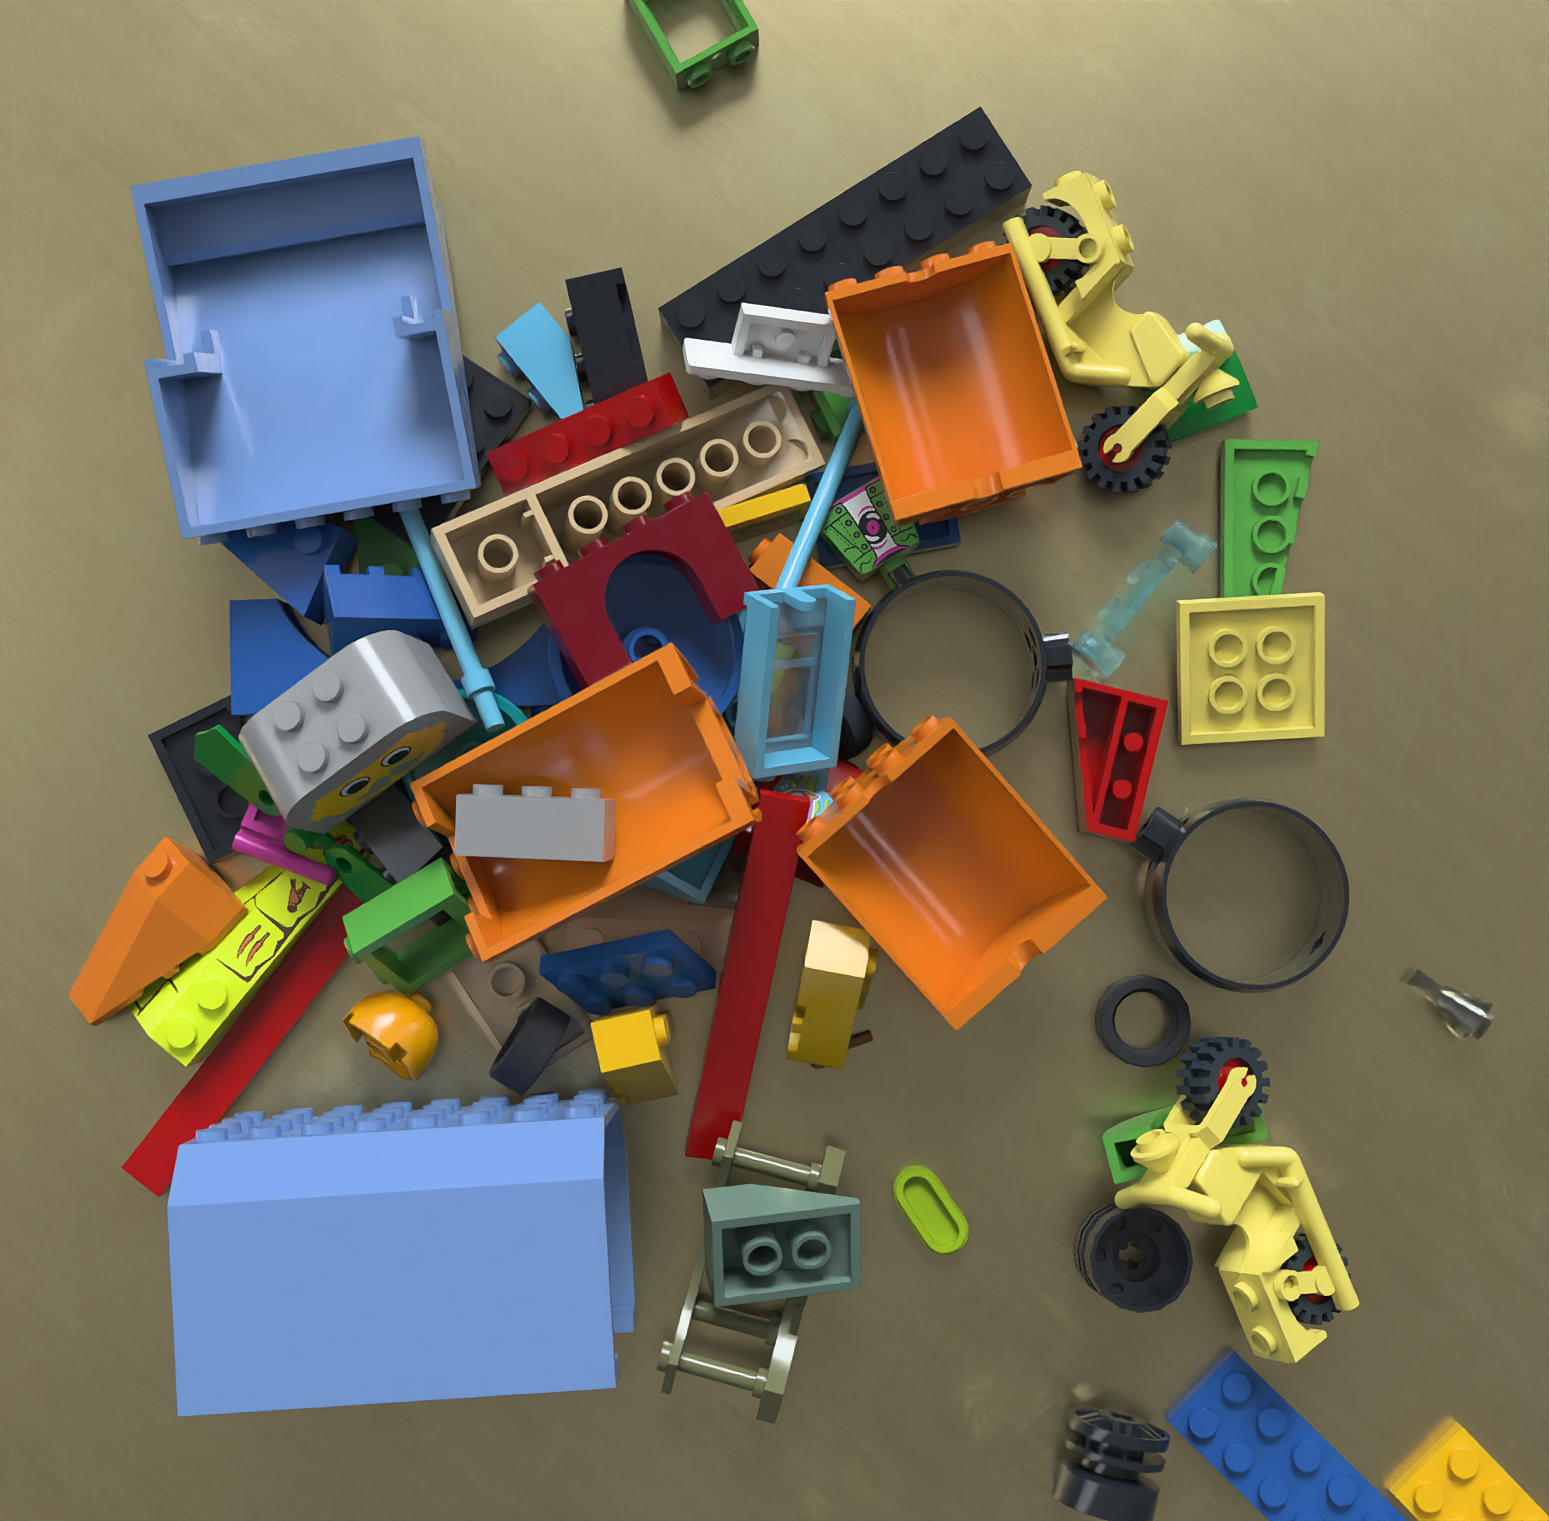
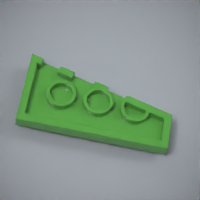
(1260, 511)

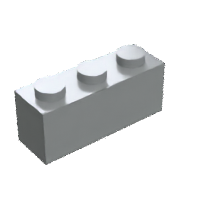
(535, 824)

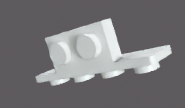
(773, 349)

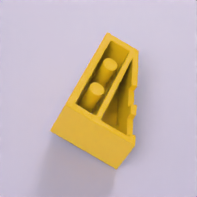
(829, 992)
(636, 1053)

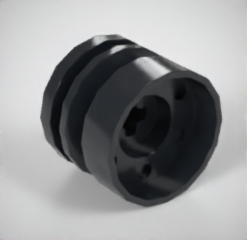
(1144, 1280)
(1109, 1475)

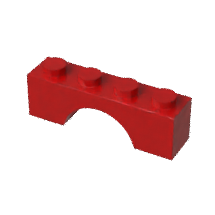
(588, 434)

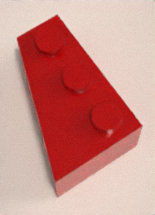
(1113, 755)

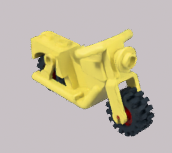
(1105, 344)
(1264, 1190)

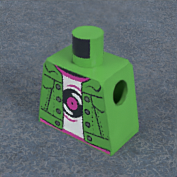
(865, 535)

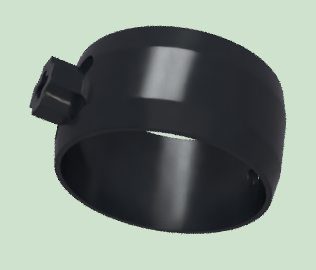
(1048, 653)
(1160, 841)

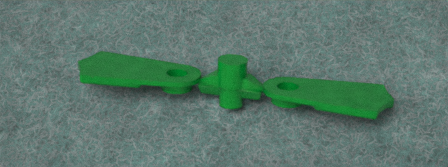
(228, 761)

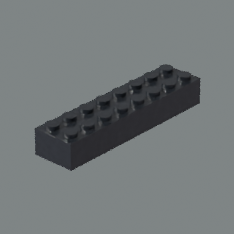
(889, 219)

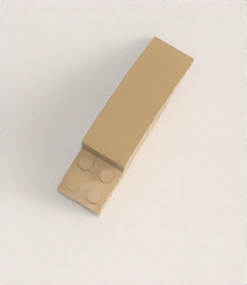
(728, 451)

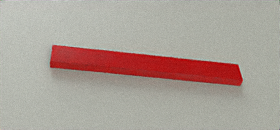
(747, 971)
(247, 1044)

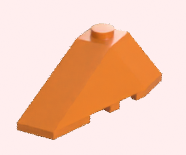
(161, 919)

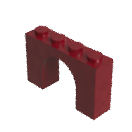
(686, 536)

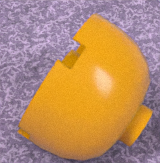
(395, 1030)

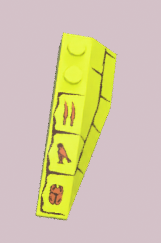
(213, 989)

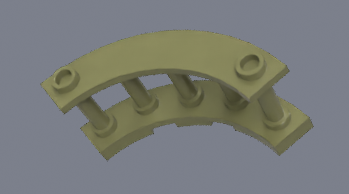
(779, 1332)

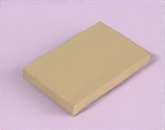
(503, 990)

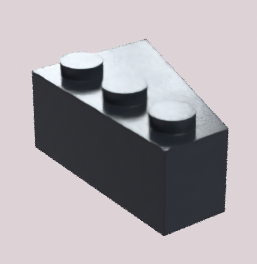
(606, 333)
(396, 836)

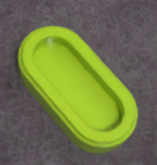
(930, 1209)

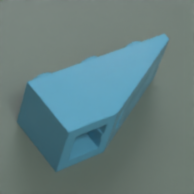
(545, 359)

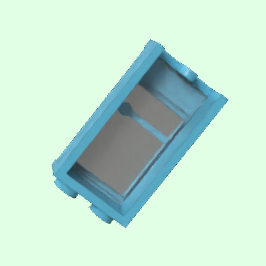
(793, 679)

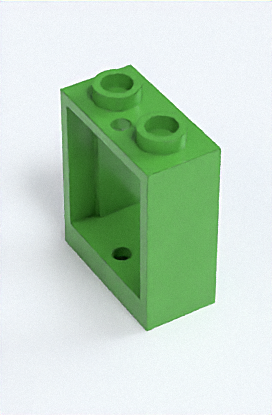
(701, 66)
(401, 909)

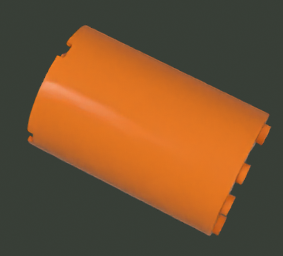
(640, 740)

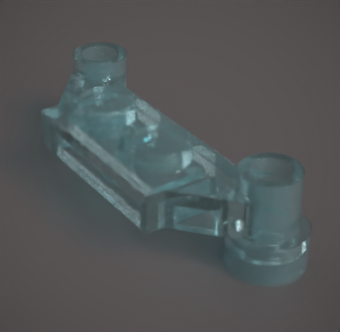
(1181, 546)

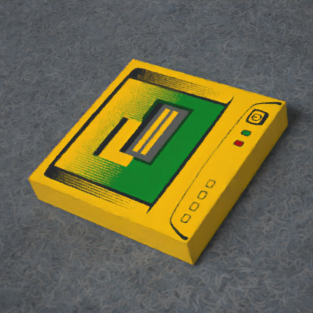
(766, 513)

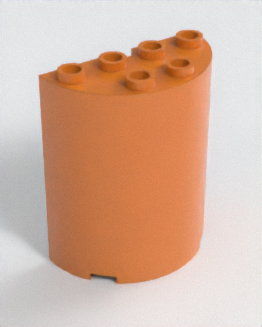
(952, 384)
(947, 868)

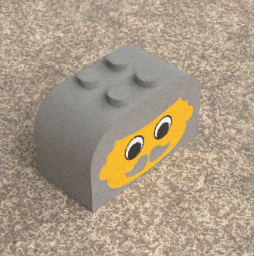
(353, 728)

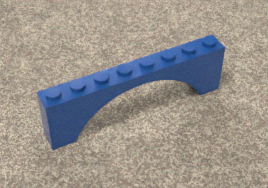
(275, 652)

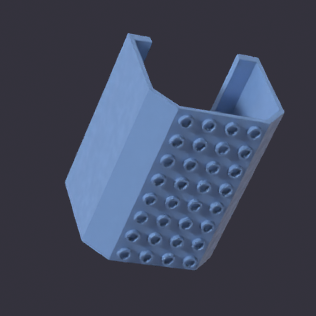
(401, 1254)

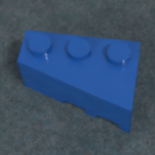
(295, 561)
(379, 602)

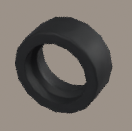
(1178, 1029)
(530, 1046)

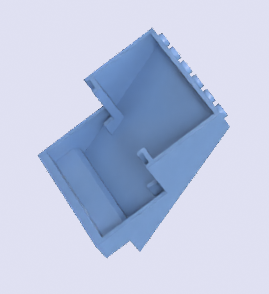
(305, 341)

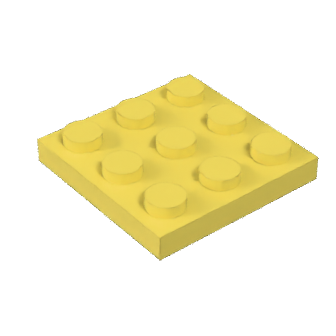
(1251, 668)

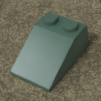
(779, 1243)

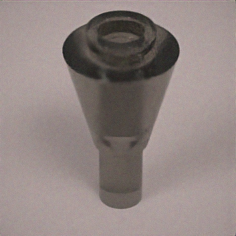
(1462, 1011)

